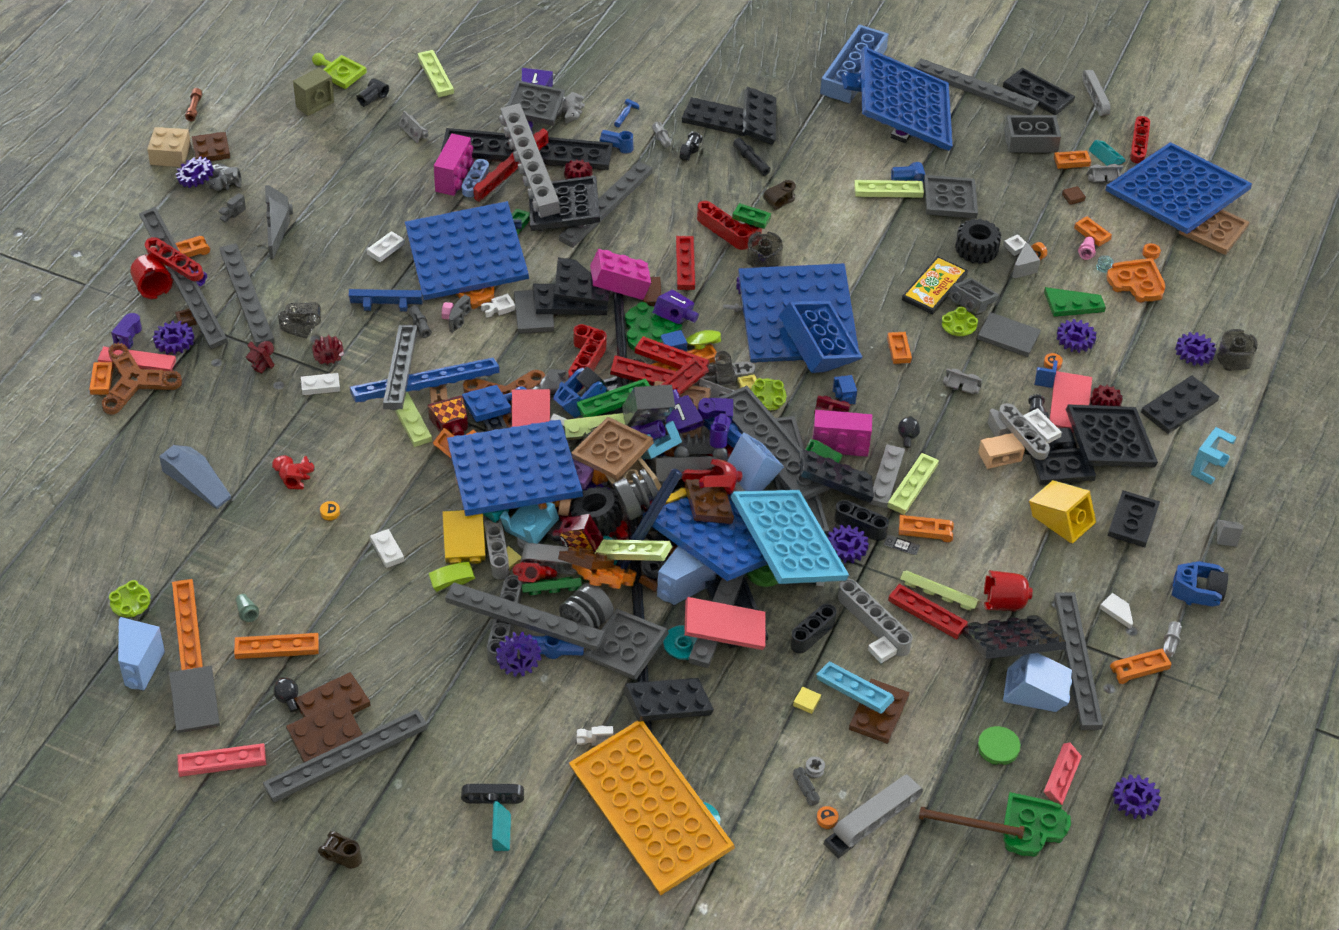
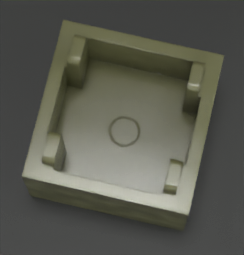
(313, 91)

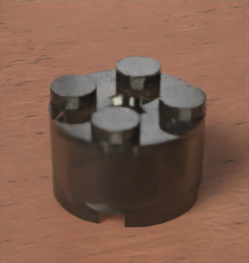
(764, 250)
(1236, 350)

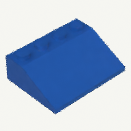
(819, 335)

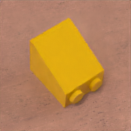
(1064, 510)
(463, 537)

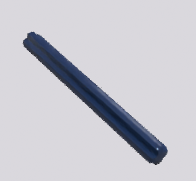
(653, 511)

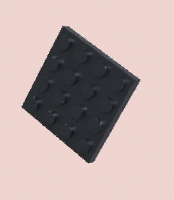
(577, 205)
(1111, 436)
(1013, 637)

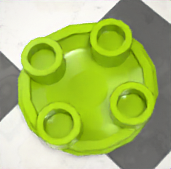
(959, 322)
(703, 337)
(770, 392)
(129, 599)

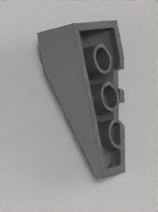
(278, 218)
(662, 465)

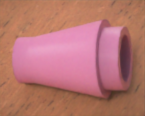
(1087, 248)

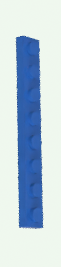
(429, 379)

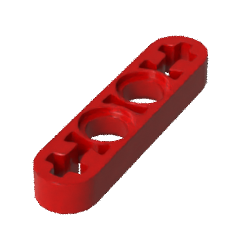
(1140, 139)
(174, 258)

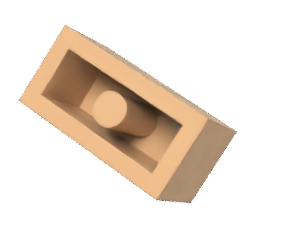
(1001, 450)

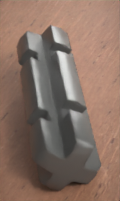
(806, 786)

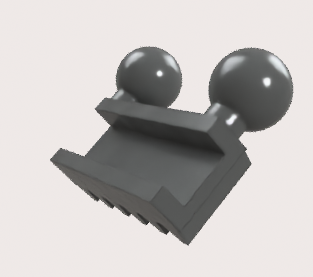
(698, 446)

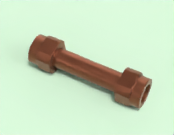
(191, 112)

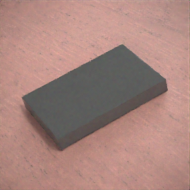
(526, 317)
(1009, 334)
(194, 699)

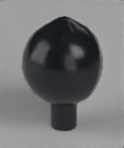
(908, 429)
(286, 691)

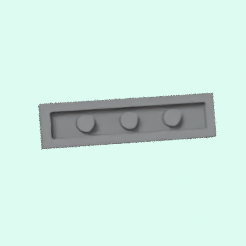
(887, 475)

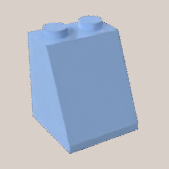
(755, 463)
(682, 577)
(138, 652)
(1038, 683)

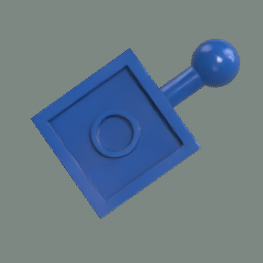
(488, 402)

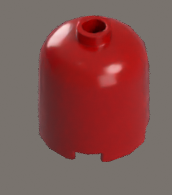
(150, 276)
(1006, 591)

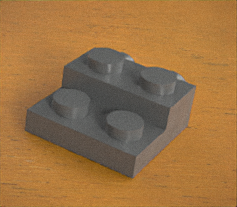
(972, 295)

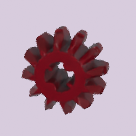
(577, 169)
(327, 350)
(1106, 396)

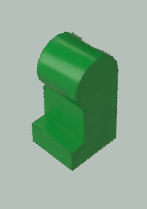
(823, 450)

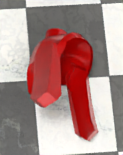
(722, 475)

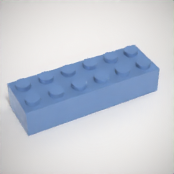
(850, 61)

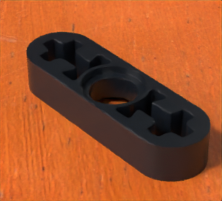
(492, 792)

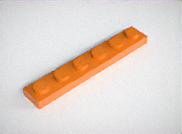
(187, 624)

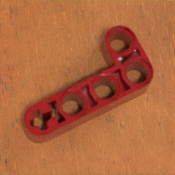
(724, 226)
(592, 346)

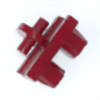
(260, 356)
(828, 404)

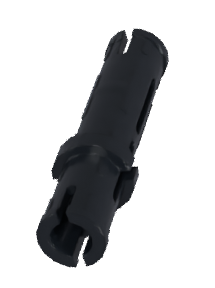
(748, 153)

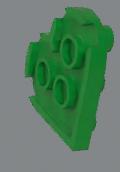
(646, 324)
(1042, 821)

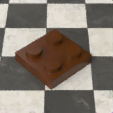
(211, 146)
(586, 559)

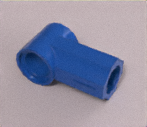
(620, 140)
(913, 172)

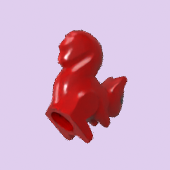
(293, 473)
(533, 572)

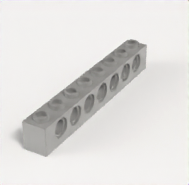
(530, 160)

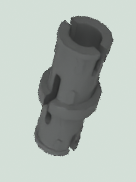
(420, 320)

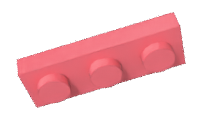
(1062, 773)

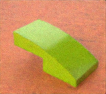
(454, 573)

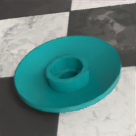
(675, 640)

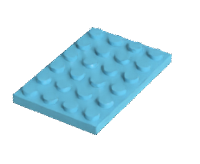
(789, 536)

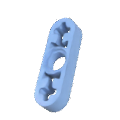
(475, 172)

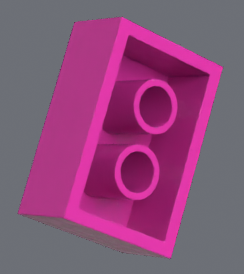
(453, 164)
(620, 274)
(843, 431)

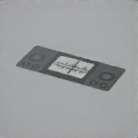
(901, 544)

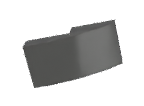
(458, 312)

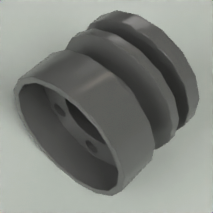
(636, 494)
(587, 606)

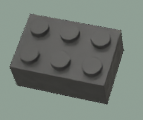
(1032, 133)
(648, 405)

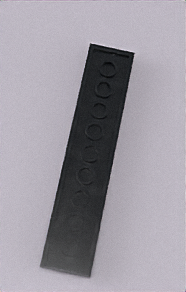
(556, 152)

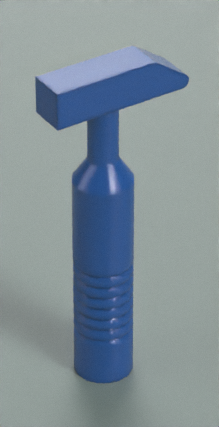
(625, 112)

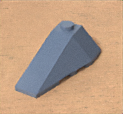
(194, 473)

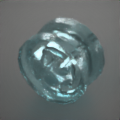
(1104, 263)

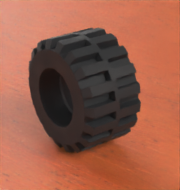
(978, 241)
(602, 506)

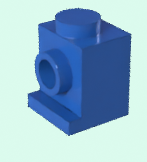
(845, 389)

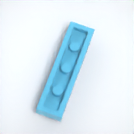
(855, 687)

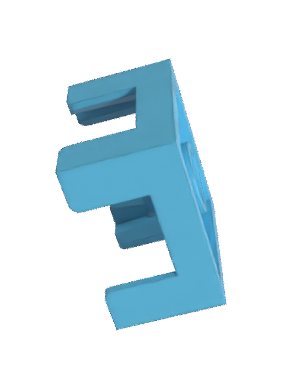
(663, 444)
(1209, 453)
(530, 522)

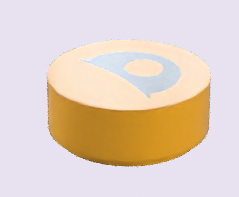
(330, 510)

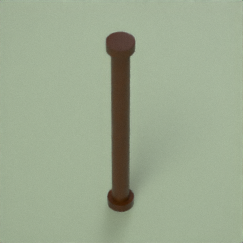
(970, 822)

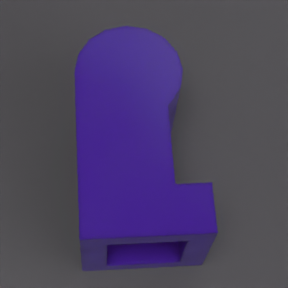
(127, 329)
(714, 406)

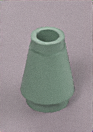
(247, 609)

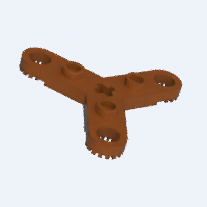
(524, 381)
(127, 387)

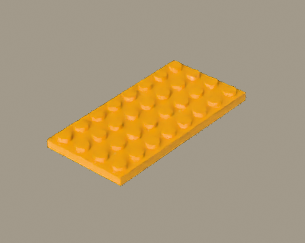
(651, 806)

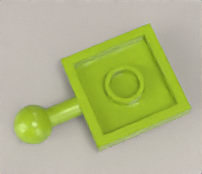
(343, 70)

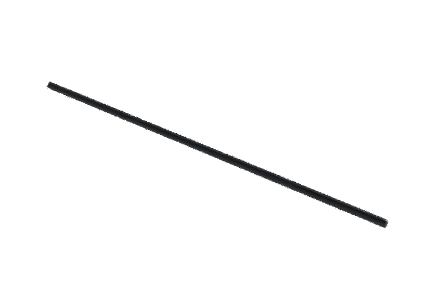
(635, 565)

